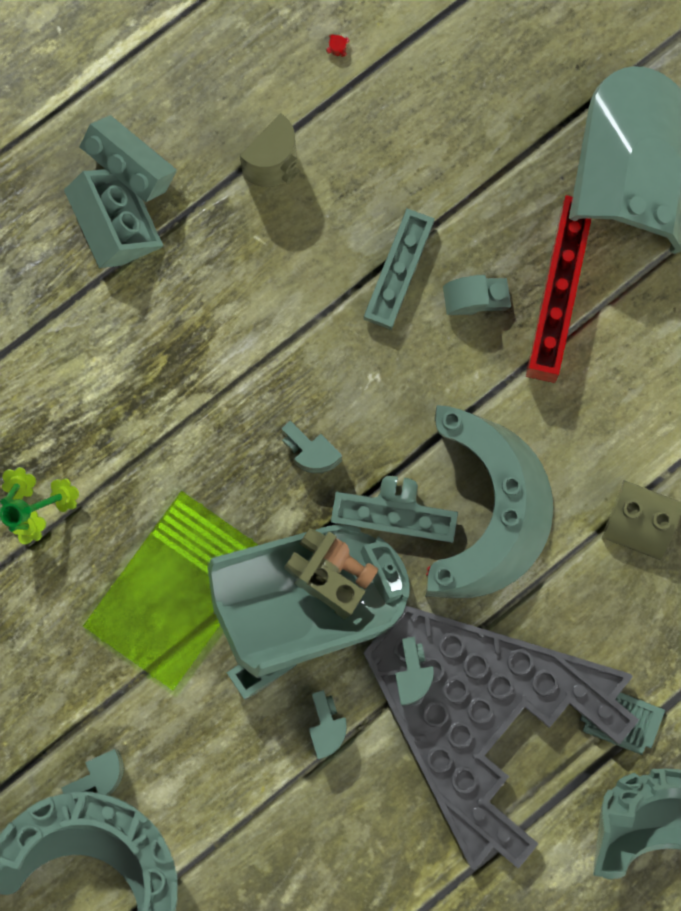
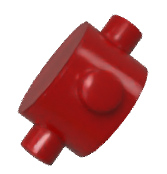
(337, 45)

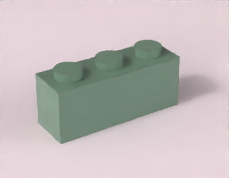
(128, 158)

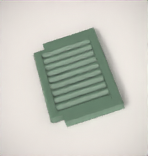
(643, 732)

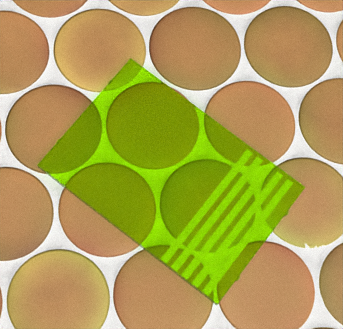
(162, 600)

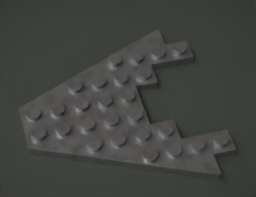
(473, 698)

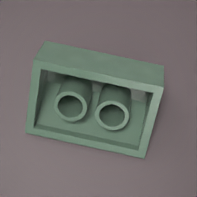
(111, 218)

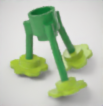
(23, 518)

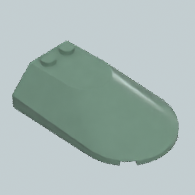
(633, 154)
(280, 624)

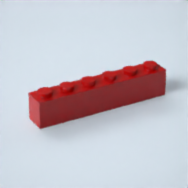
(558, 296)

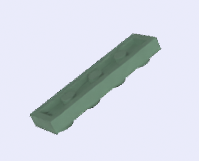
(399, 269)

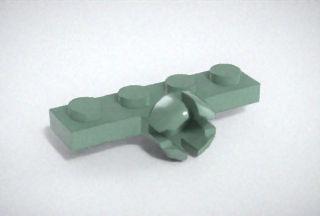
(395, 512)

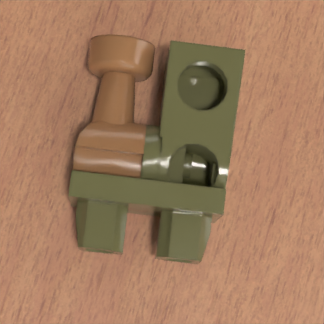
(322, 576)

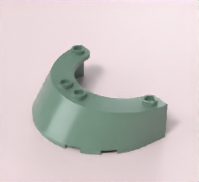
(519, 516)
(636, 819)
(95, 828)

